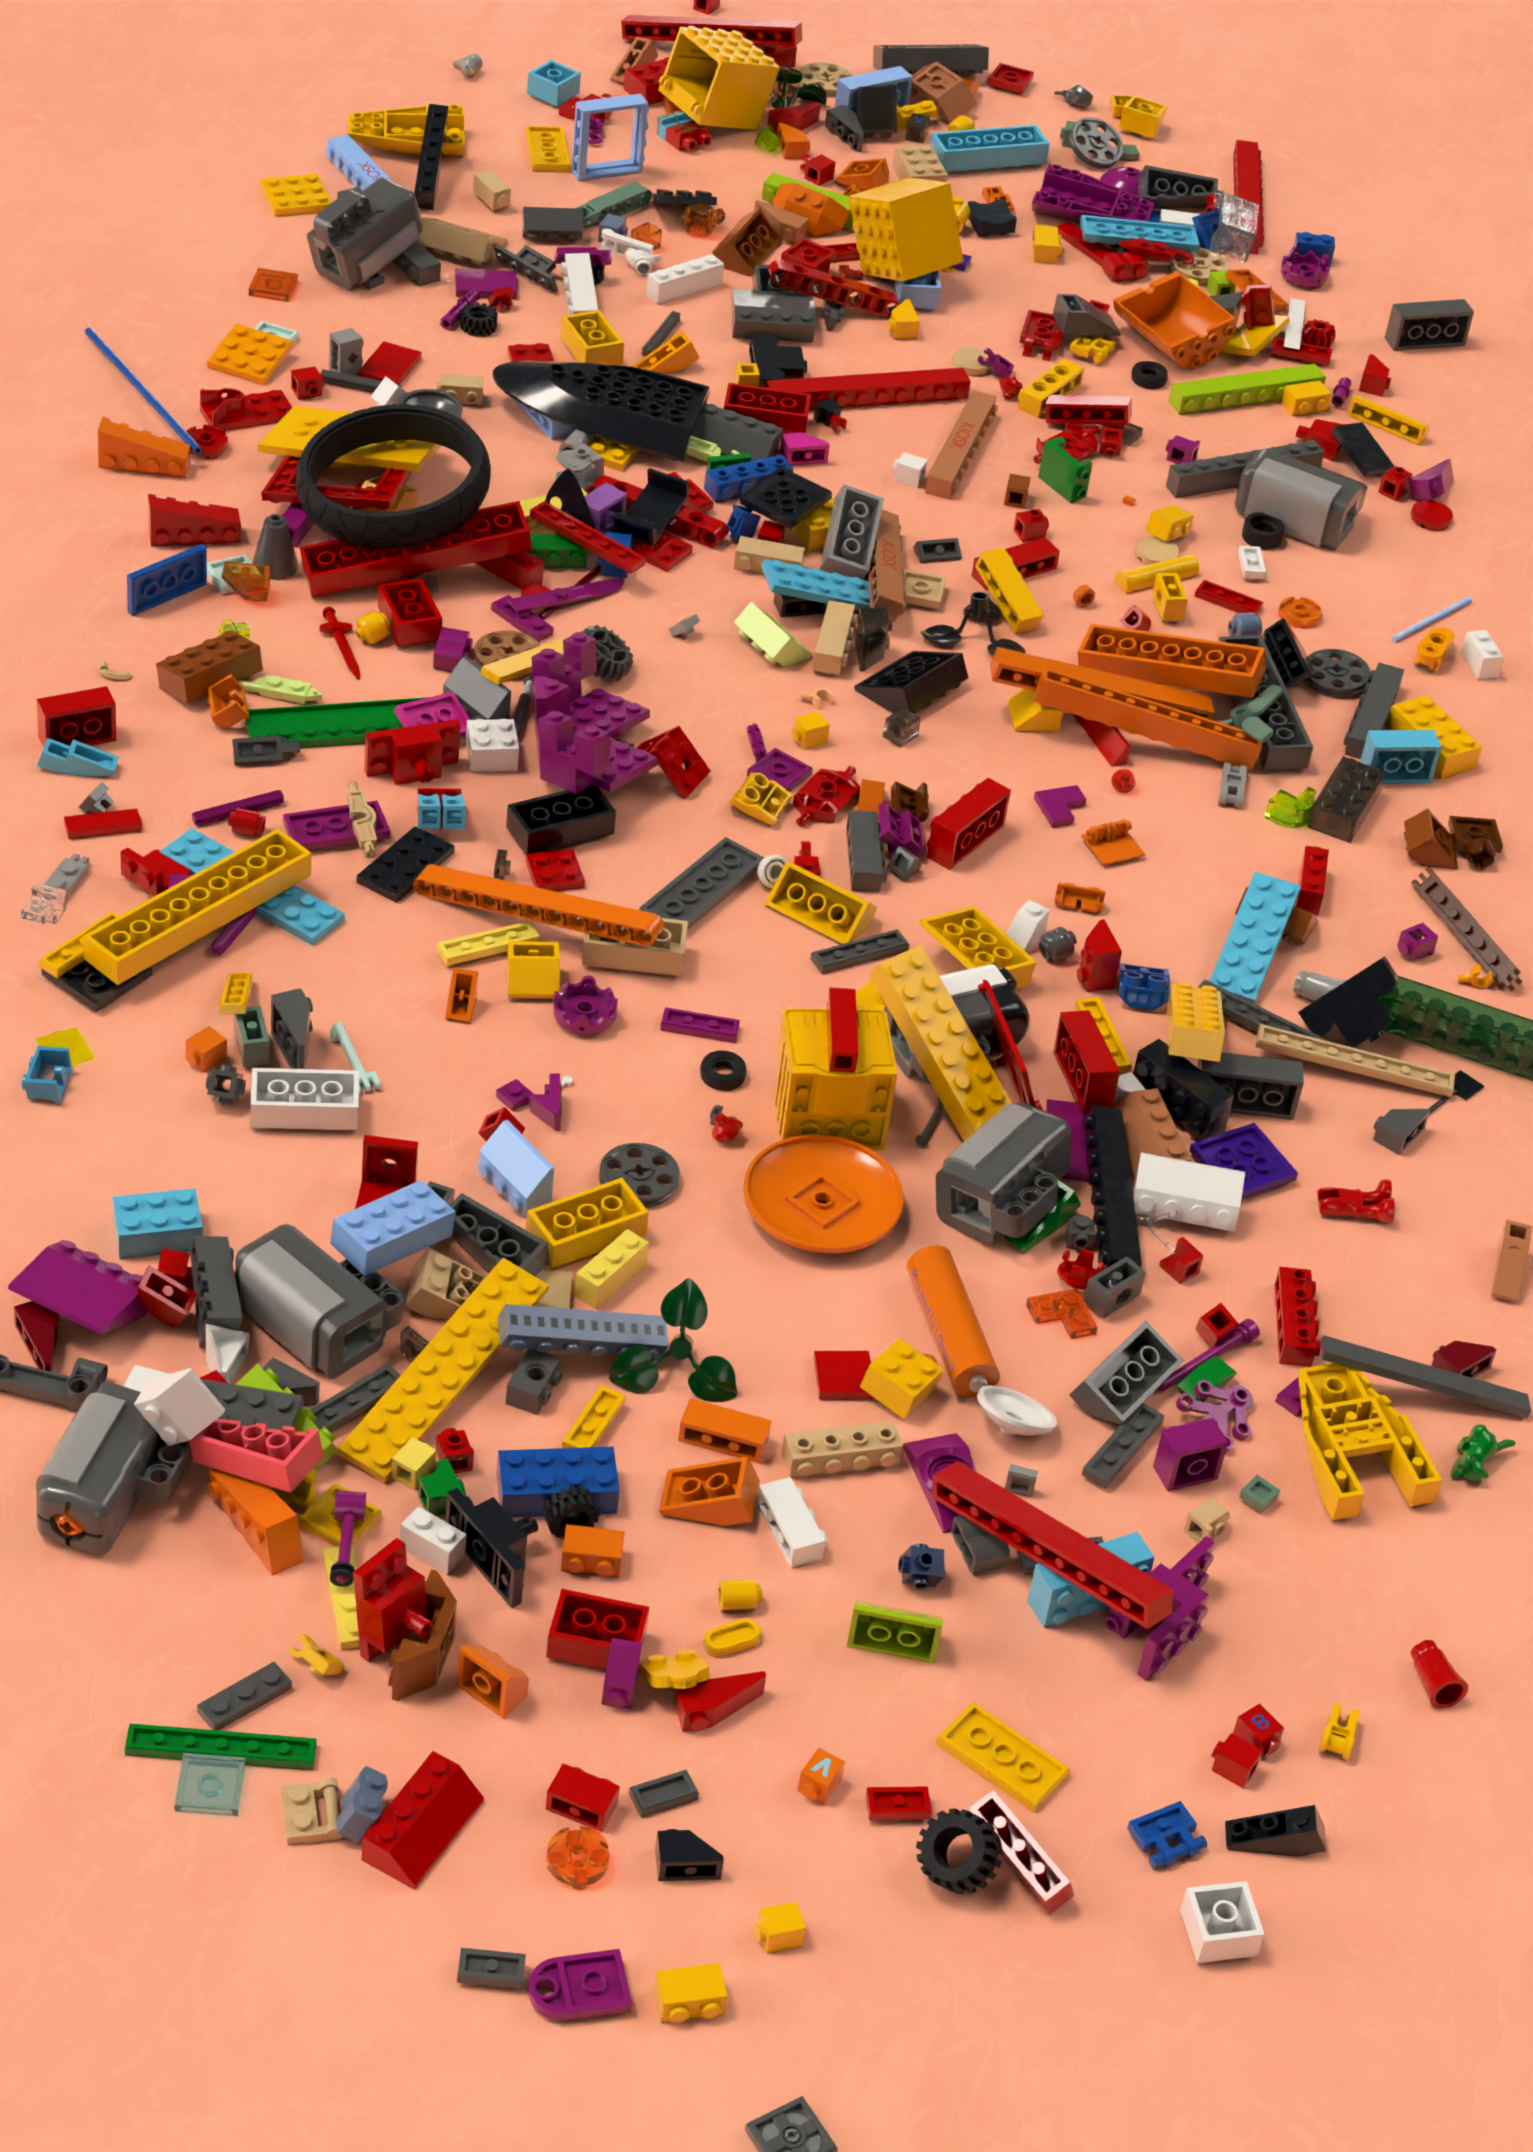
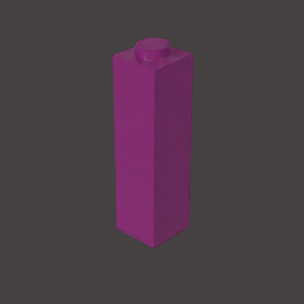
(298, 523)

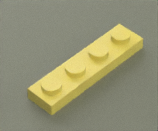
(485, 943)
(342, 1602)

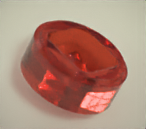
(1123, 781)

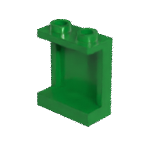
(1063, 471)

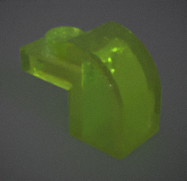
(1291, 810)

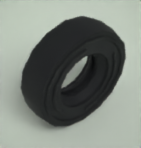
(1150, 382)
(723, 1081)

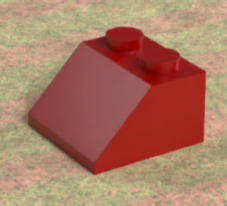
(1099, 959)

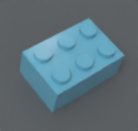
(1403, 754)
(156, 1221)

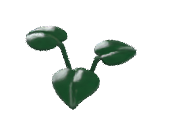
(807, 92)
(684, 1308)

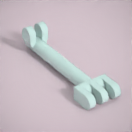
(339, 1032)

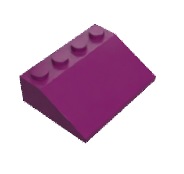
(81, 1287)

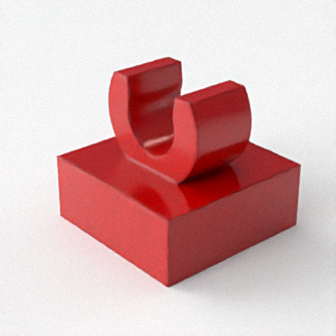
(501, 296)

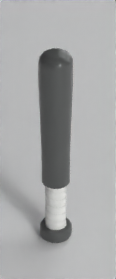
(522, 706)

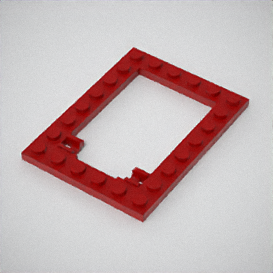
(283, 489)

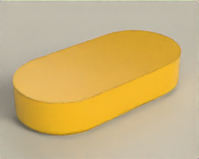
(732, 1638)

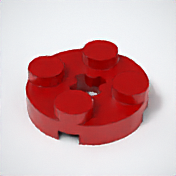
(210, 439)

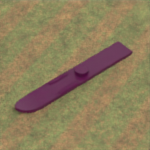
(566, 595)

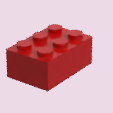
(410, 612)
(78, 716)
(586, 1625)

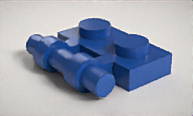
(1162, 1827)

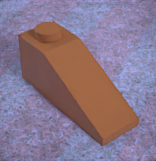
(639, 53)
(787, 224)

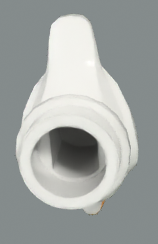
(641, 260)

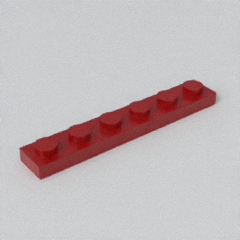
(587, 537)

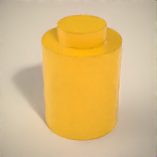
(739, 1594)

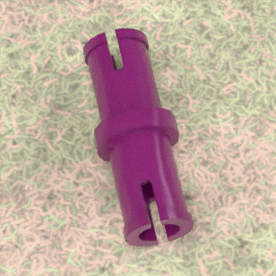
(1341, 391)

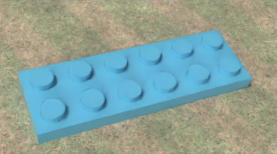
(1114, 230)
(815, 584)
(1255, 935)

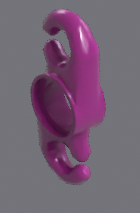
(595, 131)

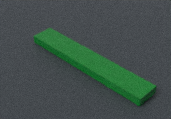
(257, 1748)

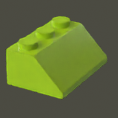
(895, 1631)

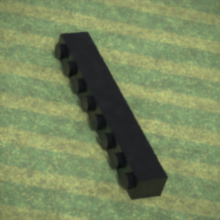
(1111, 1186)

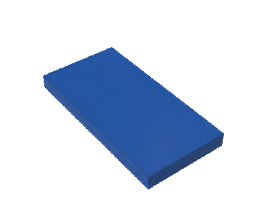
(166, 579)

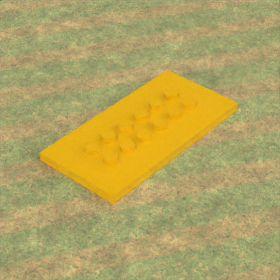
(302, 423)

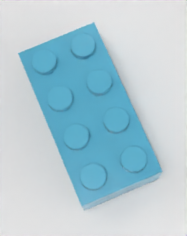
(1059, 1600)

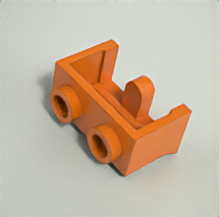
(220, 695)

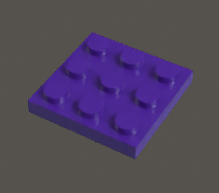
(1246, 1151)

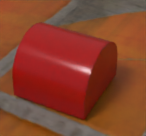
(568, 108)

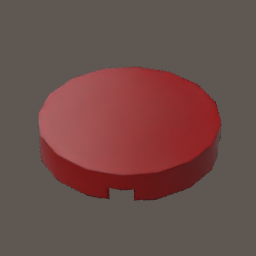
(1431, 514)

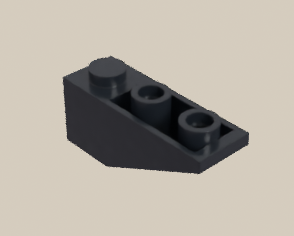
(1278, 1833)

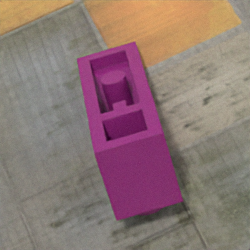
(1432, 481)

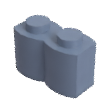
(362, 1804)

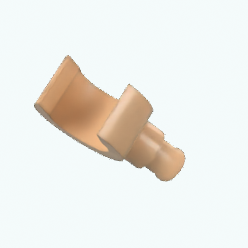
(816, 696)

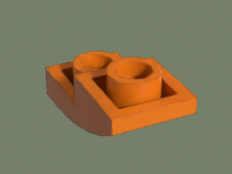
(994, 193)

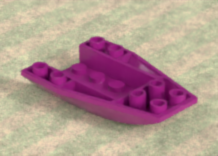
(1072, 194)

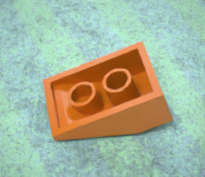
(712, 1492)

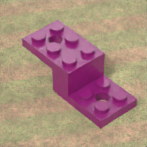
(1187, 1610)

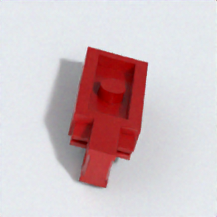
(697, 498)

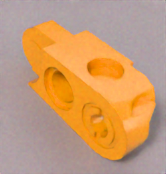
(1434, 647)

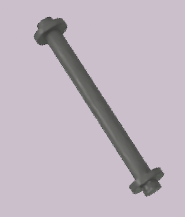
(922, 1139)

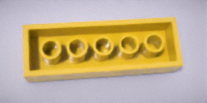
(1195, 1022)

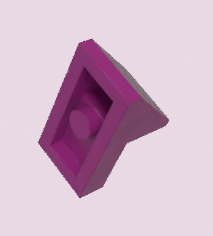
(548, 1105)

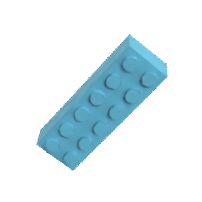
(990, 148)

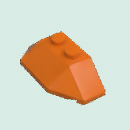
(823, 212)

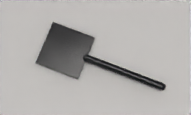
(1463, 1087)

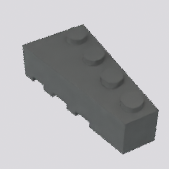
(493, 1237)

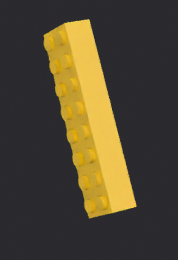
(940, 1039)

